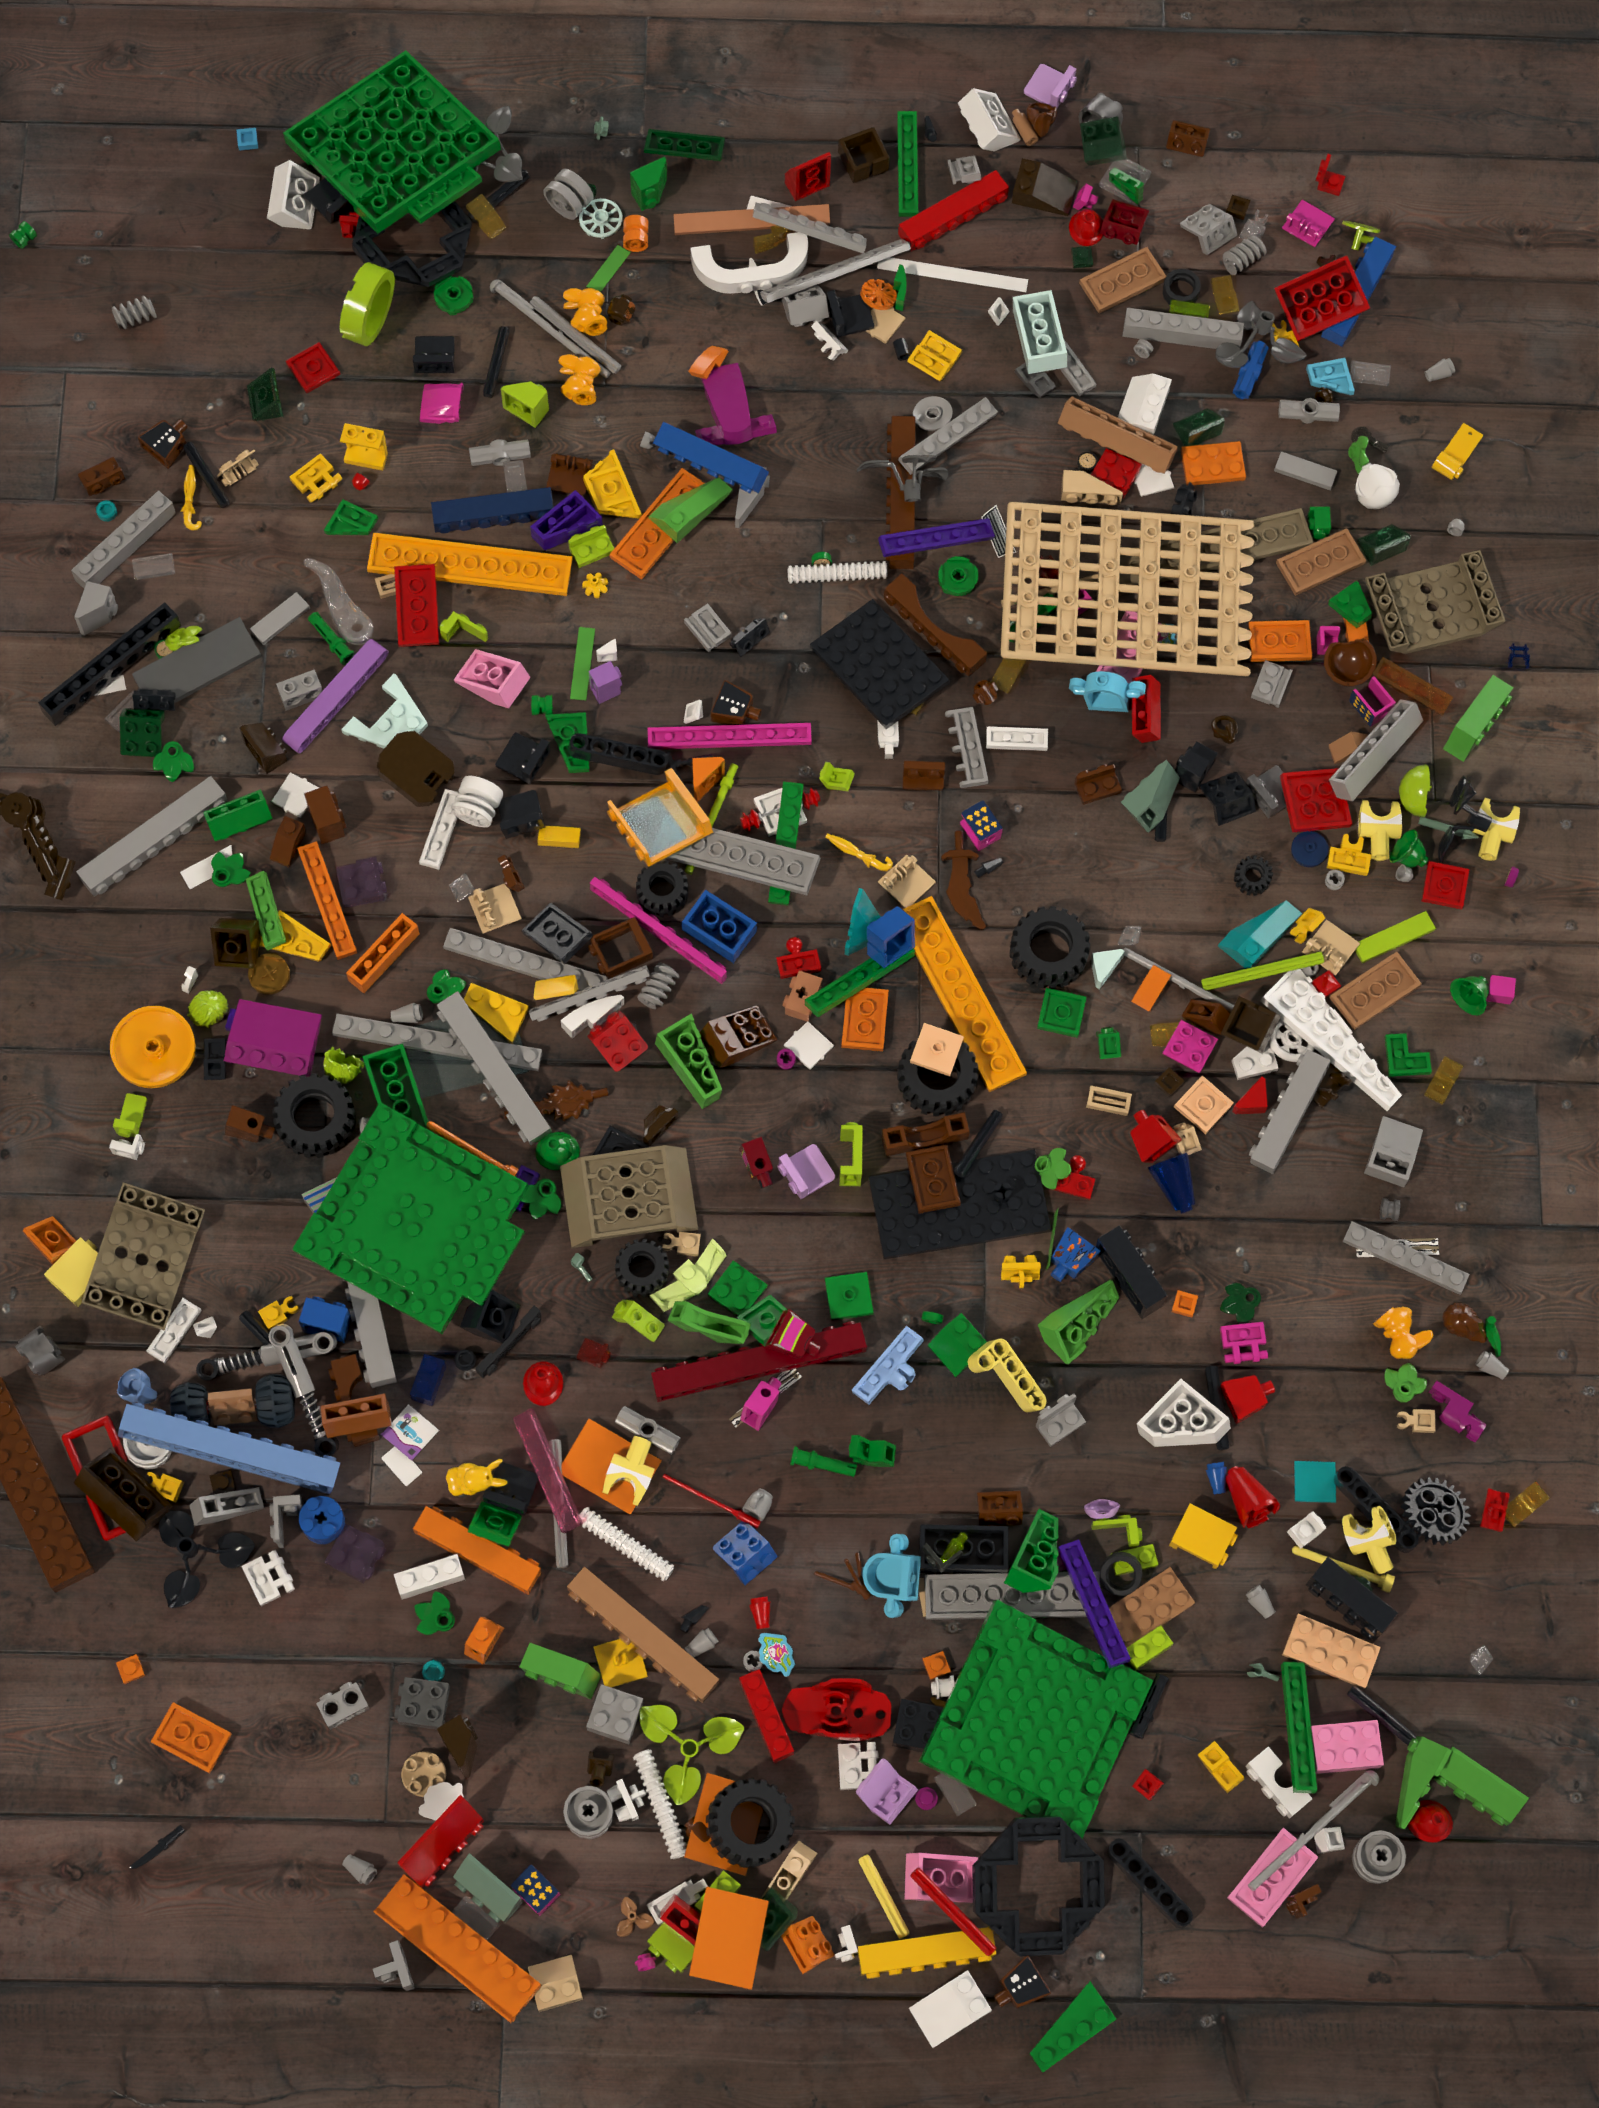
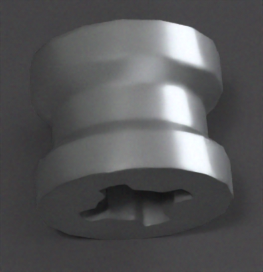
(1390, 1209)

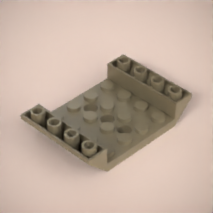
(1458, 590)
(596, 1198)
(146, 1226)

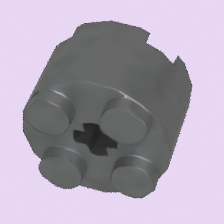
(1100, 108)
(40, 1351)

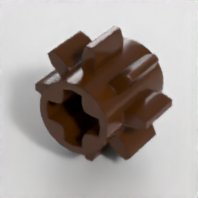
(985, 692)

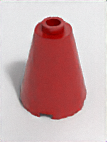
(1250, 1497)

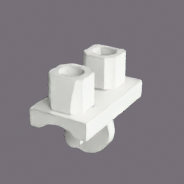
(628, 1811)

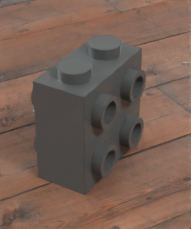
(422, 1703)

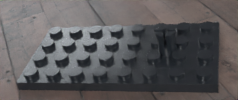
(997, 1198)

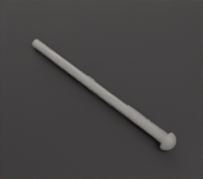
(527, 309)
(1183, 983)
(1340, 1803)

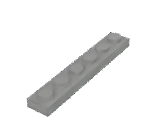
(805, 226)
(951, 432)
(581, 997)
(1406, 1258)

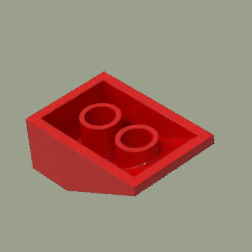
(809, 177)

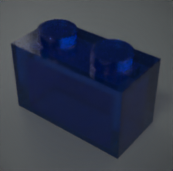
(428, 1380)

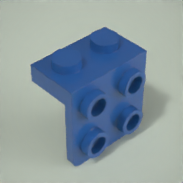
(745, 1551)

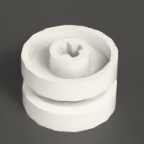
(145, 1456)

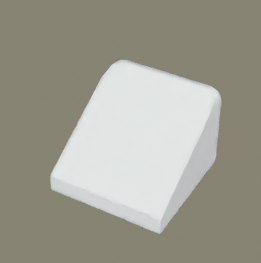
(607, 652)
(1329, 1840)

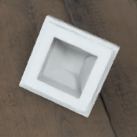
(998, 311)
(693, 711)
(205, 1327)

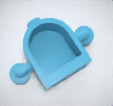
(1107, 691)
(893, 1576)

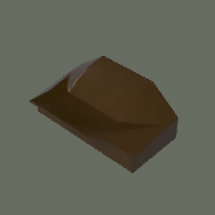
(658, 1122)

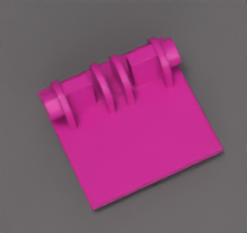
(1308, 223)
(1190, 1046)

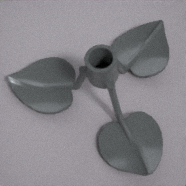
(508, 166)
(1261, 323)
(911, 487)

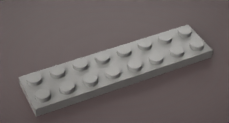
(751, 860)
(973, 1594)

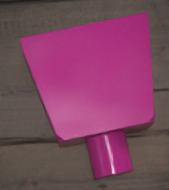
(761, 1403)

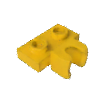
(1349, 857)

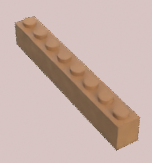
(643, 1634)

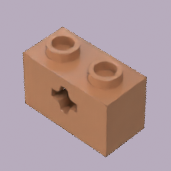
(805, 984)

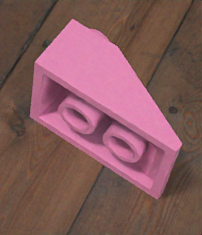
(493, 677)
(948, 1872)

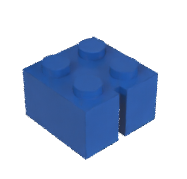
(890, 936)
(322, 1316)

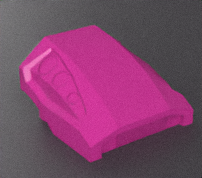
(441, 403)

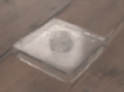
(1130, 168)

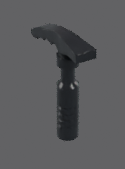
(678, 763)

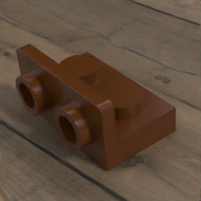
(1187, 138)
(101, 476)
(923, 775)
(1097, 784)
(1000, 1508)
(1303, 1897)

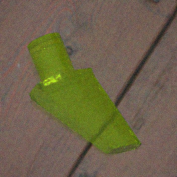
(954, 1546)

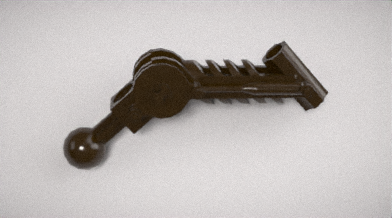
(29, 814)

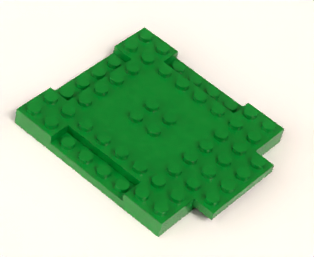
(395, 144)
(415, 1221)

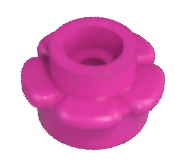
(645, 1962)

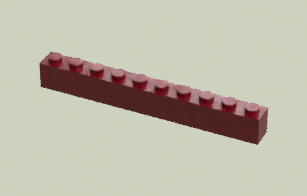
(753, 1363)

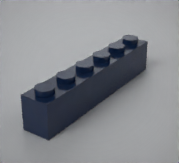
(491, 510)

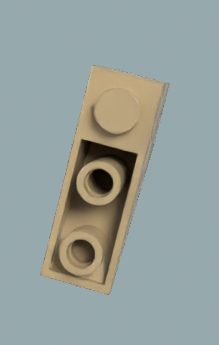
(1083, 487)
(792, 1870)

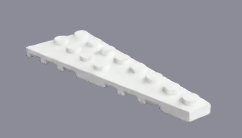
(1326, 1031)

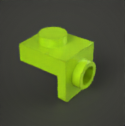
(836, 778)

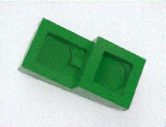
(900, 287)

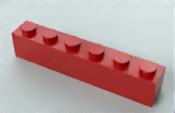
(954, 210)

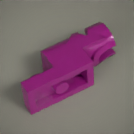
(1456, 1412)

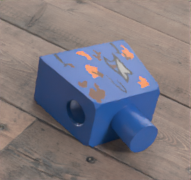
(1072, 1255)

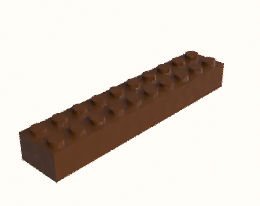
(38, 1501)

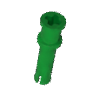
(336, 644)
(812, 1460)

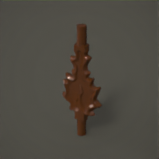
(567, 1100)

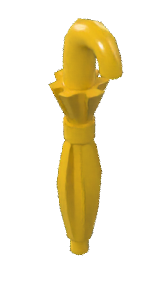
(188, 509)
(851, 849)

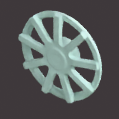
(601, 218)

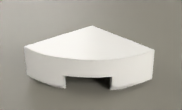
(191, 975)

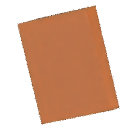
(706, 775)
(49, 1238)

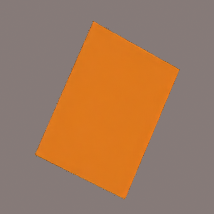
(590, 1461)
(744, 1823)
(728, 1938)

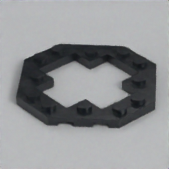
(403, 268)
(1005, 1852)

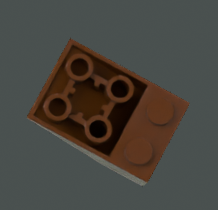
(736, 1036)

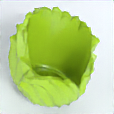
(207, 1008)
(341, 1068)

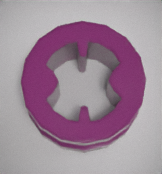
(781, 1053)

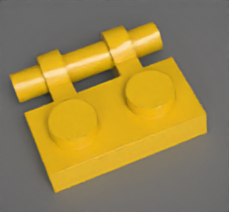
(311, 474)

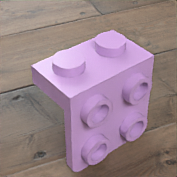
(1050, 85)
(806, 1171)
(885, 1791)

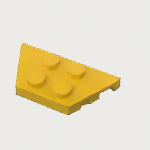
(610, 489)

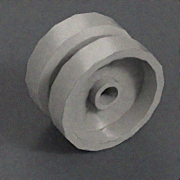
(568, 194)
(588, 1799)
(1391, 1853)

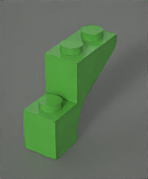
(713, 1325)

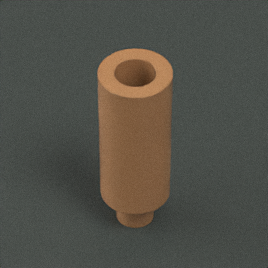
(1024, 128)

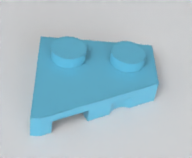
(1331, 375)

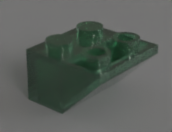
(1103, 141)

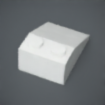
(950, 2009)

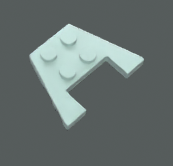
(399, 718)

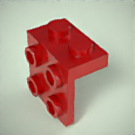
(617, 1040)

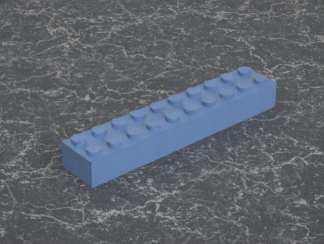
(228, 1449)

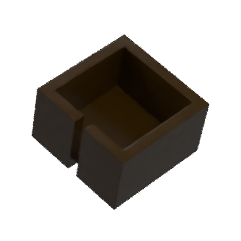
(863, 154)
(1250, 1025)

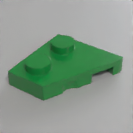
(1127, 184)
(350, 520)
(1352, 605)

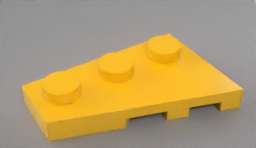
(300, 940)
(497, 1010)

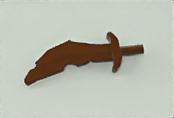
(960, 884)

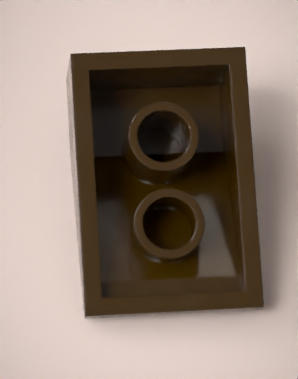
(1043, 188)

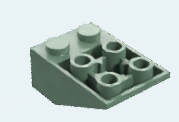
(1152, 796)

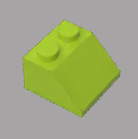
(526, 401)

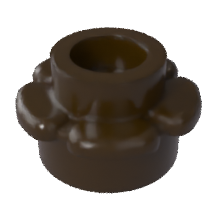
(1324, 395)

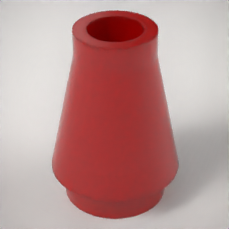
(761, 1611)

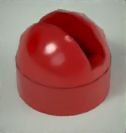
(360, 482)

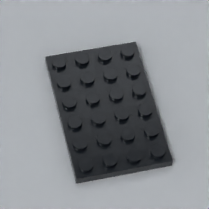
(879, 664)

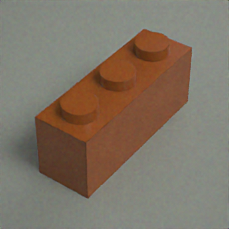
(356, 1415)

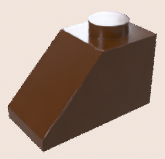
(287, 841)
(1206, 1015)

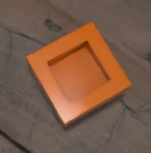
(1184, 1303)
(936, 1665)
(130, 1669)

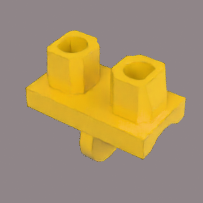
(1020, 1272)

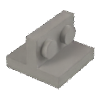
(388, 1972)

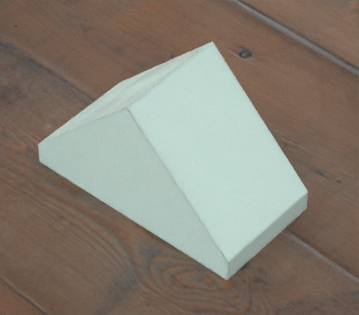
(1104, 964)

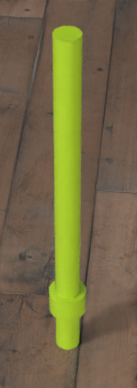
(726, 784)

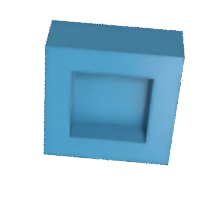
(247, 139)

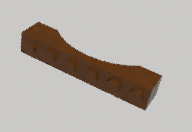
(963, 652)

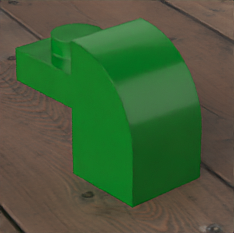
(872, 1453)

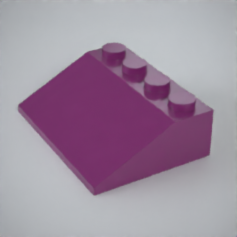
(273, 1038)

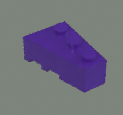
(565, 520)

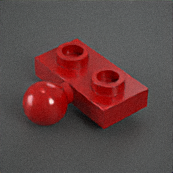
(797, 961)
(1075, 1183)

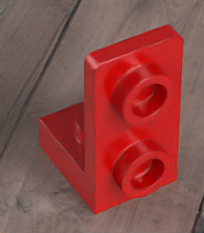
(1329, 181)

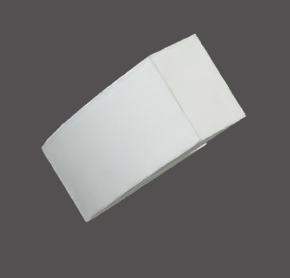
(591, 1014)

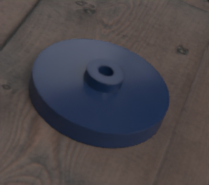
(1309, 849)

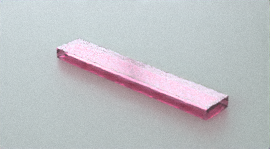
(547, 1470)

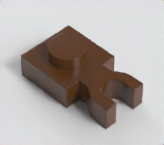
(511, 877)

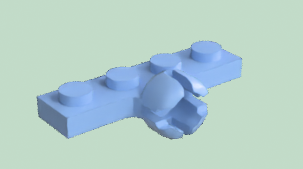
(890, 1367)

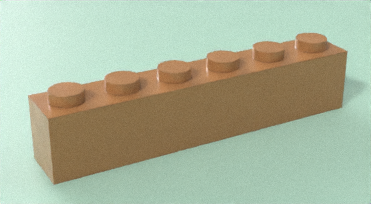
(1117, 435)

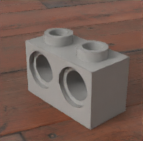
(299, 690)
(345, 1711)

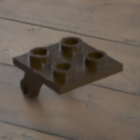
(1329, 1086)

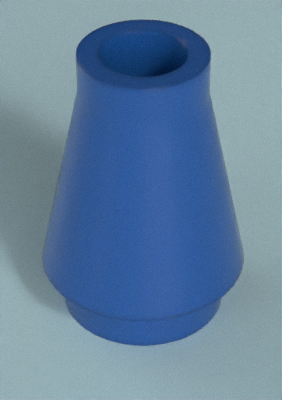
(1217, 1477)

